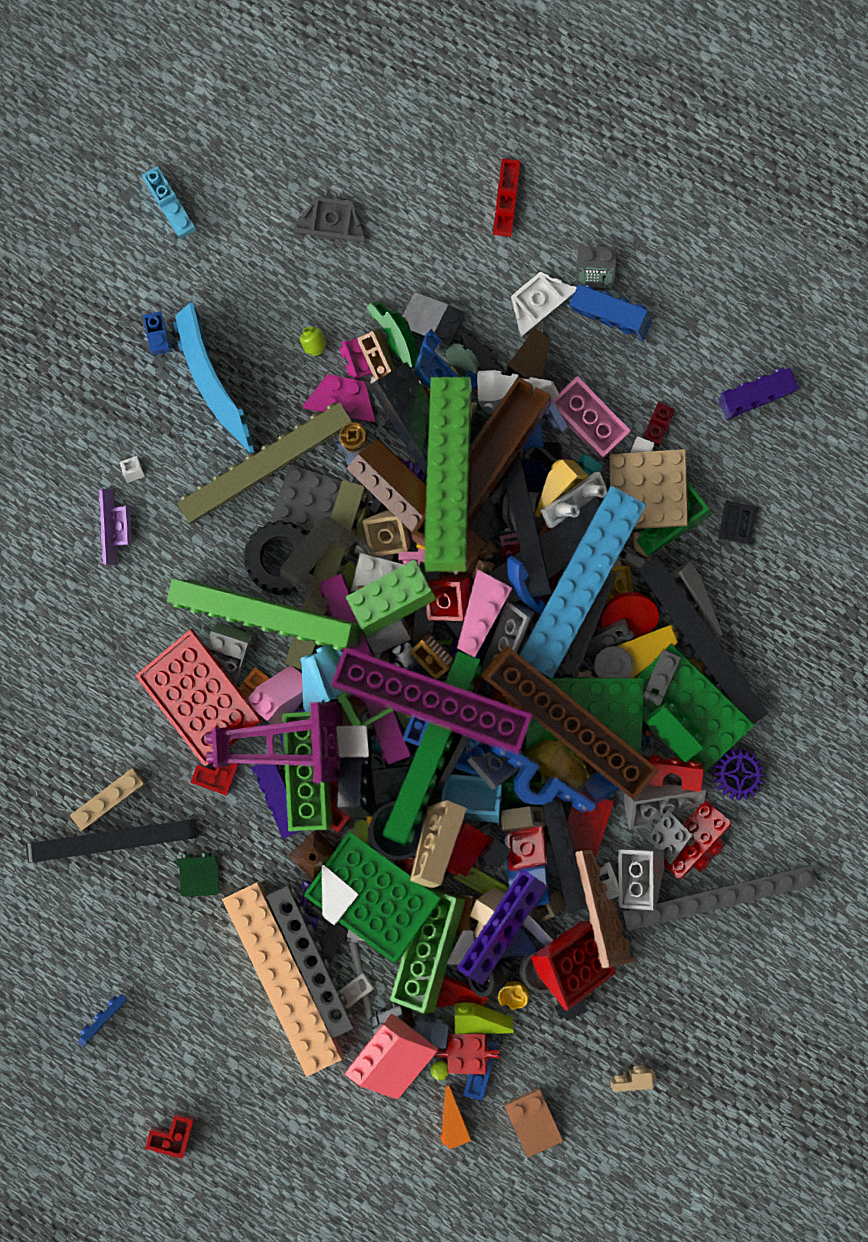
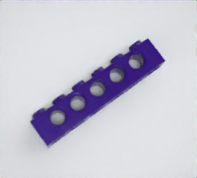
(502, 927)

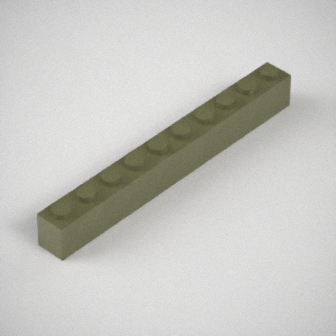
(264, 464)
(330, 564)

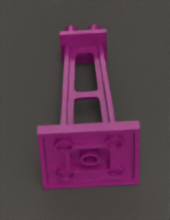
(325, 749)

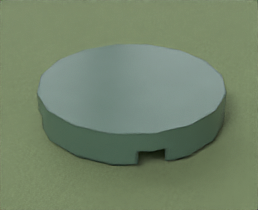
(462, 359)

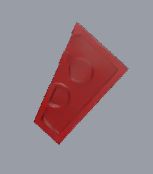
(455, 991)

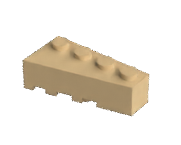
(437, 842)

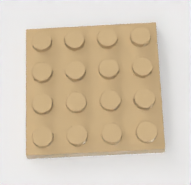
(656, 480)

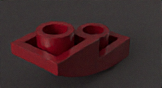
(658, 423)

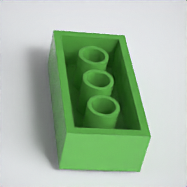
(391, 598)

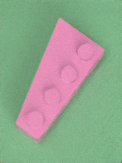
(483, 608)

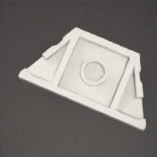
(538, 300)

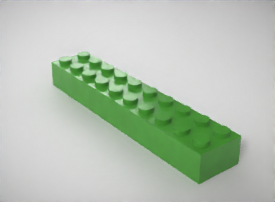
(448, 474)
(264, 614)

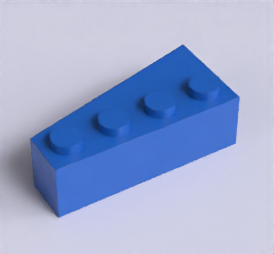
(611, 311)

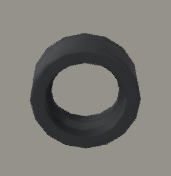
(495, 986)

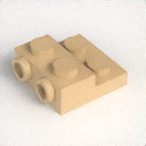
(639, 1079)

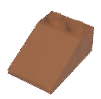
(533, 1122)

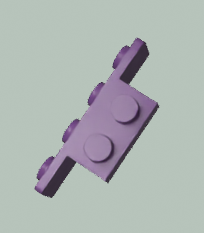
(114, 526)

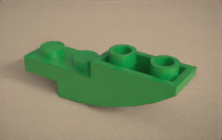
(401, 338)

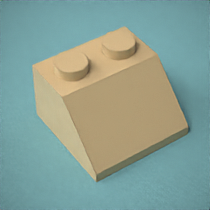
(386, 534)

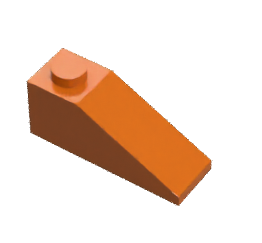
(453, 1125)

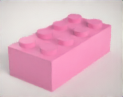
(590, 418)

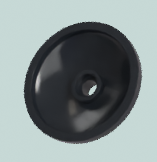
(388, 847)

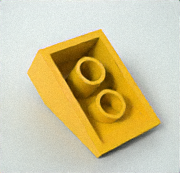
(562, 478)

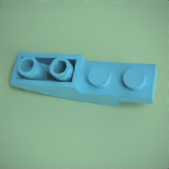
(168, 202)

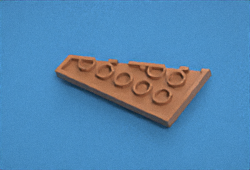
(603, 915)

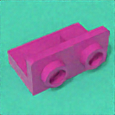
(356, 360)

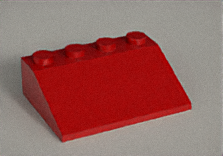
(572, 965)

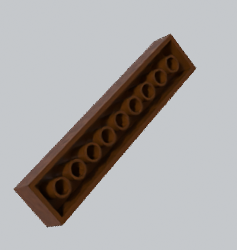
(569, 722)

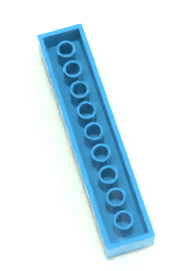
(582, 581)

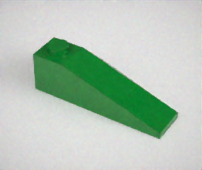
(655, 538)

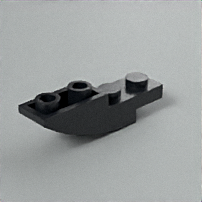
(483, 354)

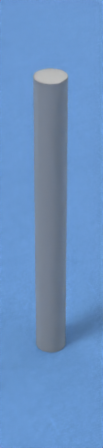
(359, 970)

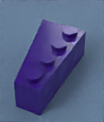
(757, 393)
(274, 786)

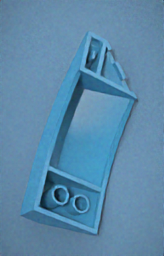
(200, 365)

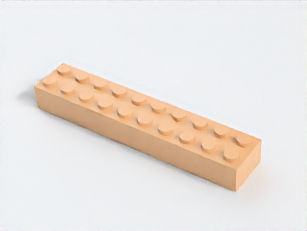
(282, 978)

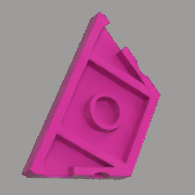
(349, 392)

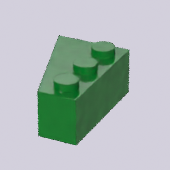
(676, 730)

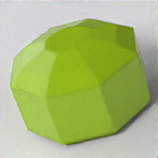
(439, 1070)

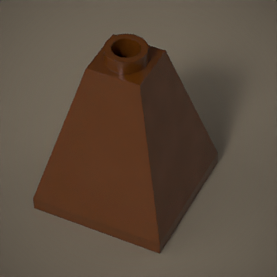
(315, 844)

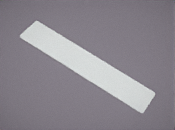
(537, 931)

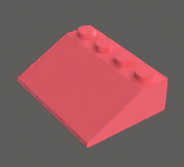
(391, 1059)

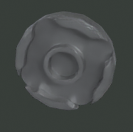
(613, 663)

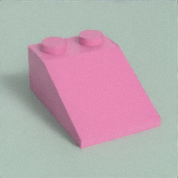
(278, 695)

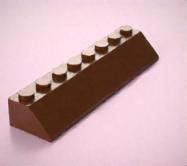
(401, 490)

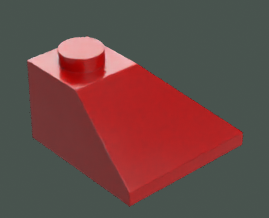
(451, 599)

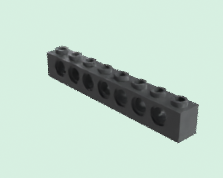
(335, 1025)

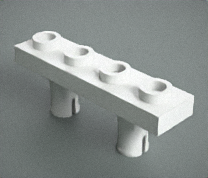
(575, 498)

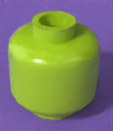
(313, 341)

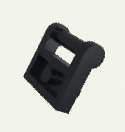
(732, 520)

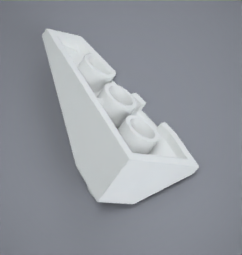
(494, 386)

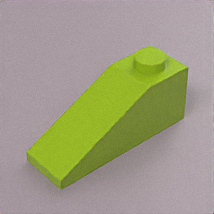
(477, 1019)

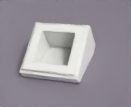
(642, 445)
(132, 469)

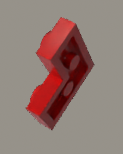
(217, 780)

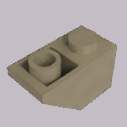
(522, 818)

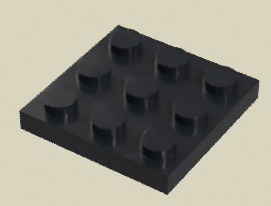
(389, 783)

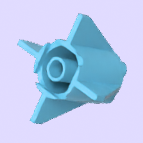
(318, 675)

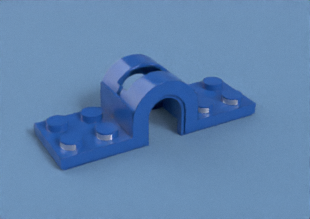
(549, 791)

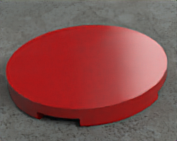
(637, 610)

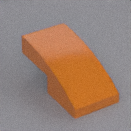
(252, 681)

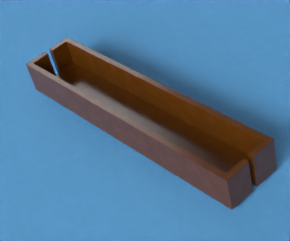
(498, 445)

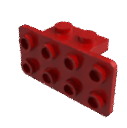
(707, 827)

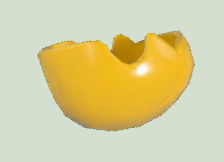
(514, 995)

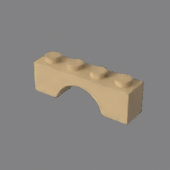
(107, 799)

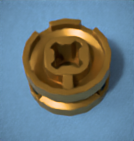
(353, 437)

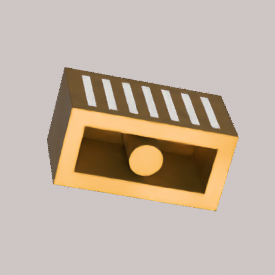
(432, 656)

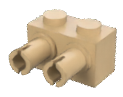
(485, 907)

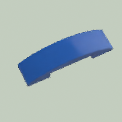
(517, 575)

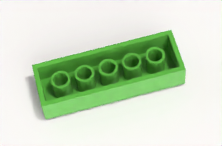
(306, 801)
(427, 956)

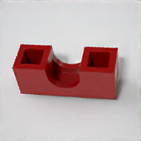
(690, 772)

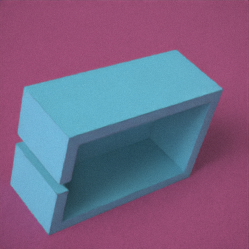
(475, 795)

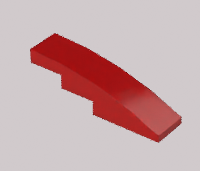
(506, 197)

